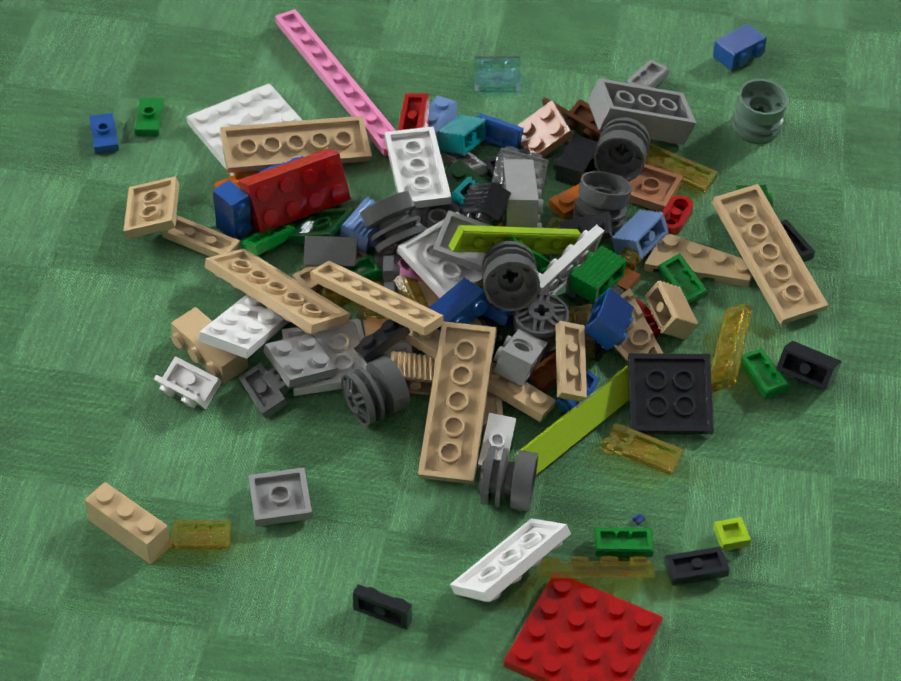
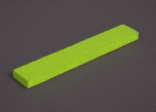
(482, 238)
(580, 420)

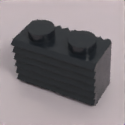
(575, 160)
(485, 202)
(808, 365)

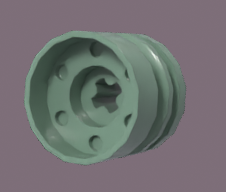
(759, 110)

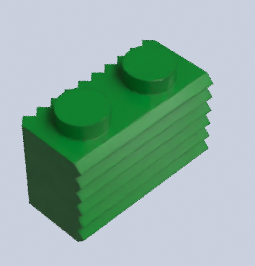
(597, 274)

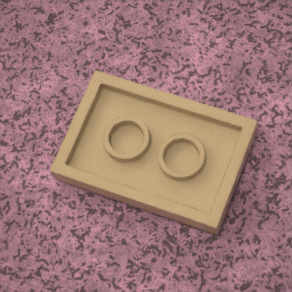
(151, 207)

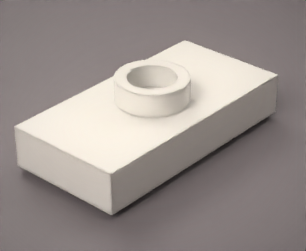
(497, 433)

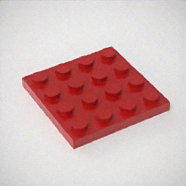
(582, 636)

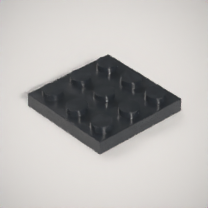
(670, 393)

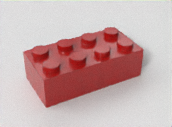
(296, 189)

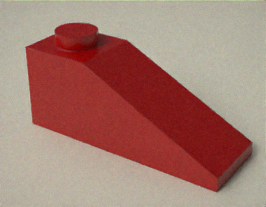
(414, 111)

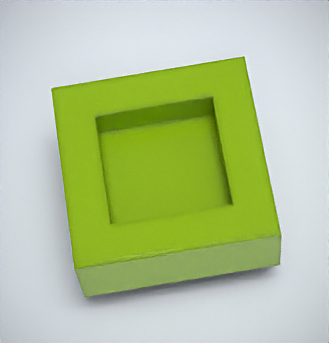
(732, 534)

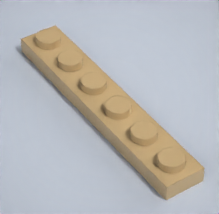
(377, 298)
(525, 398)

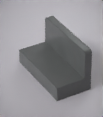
(334, 249)

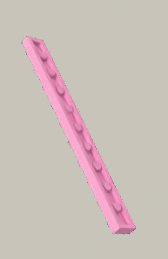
(335, 76)

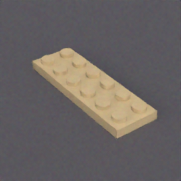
(270, 144)
(769, 254)
(277, 291)
(457, 403)

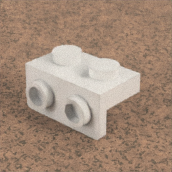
(188, 382)

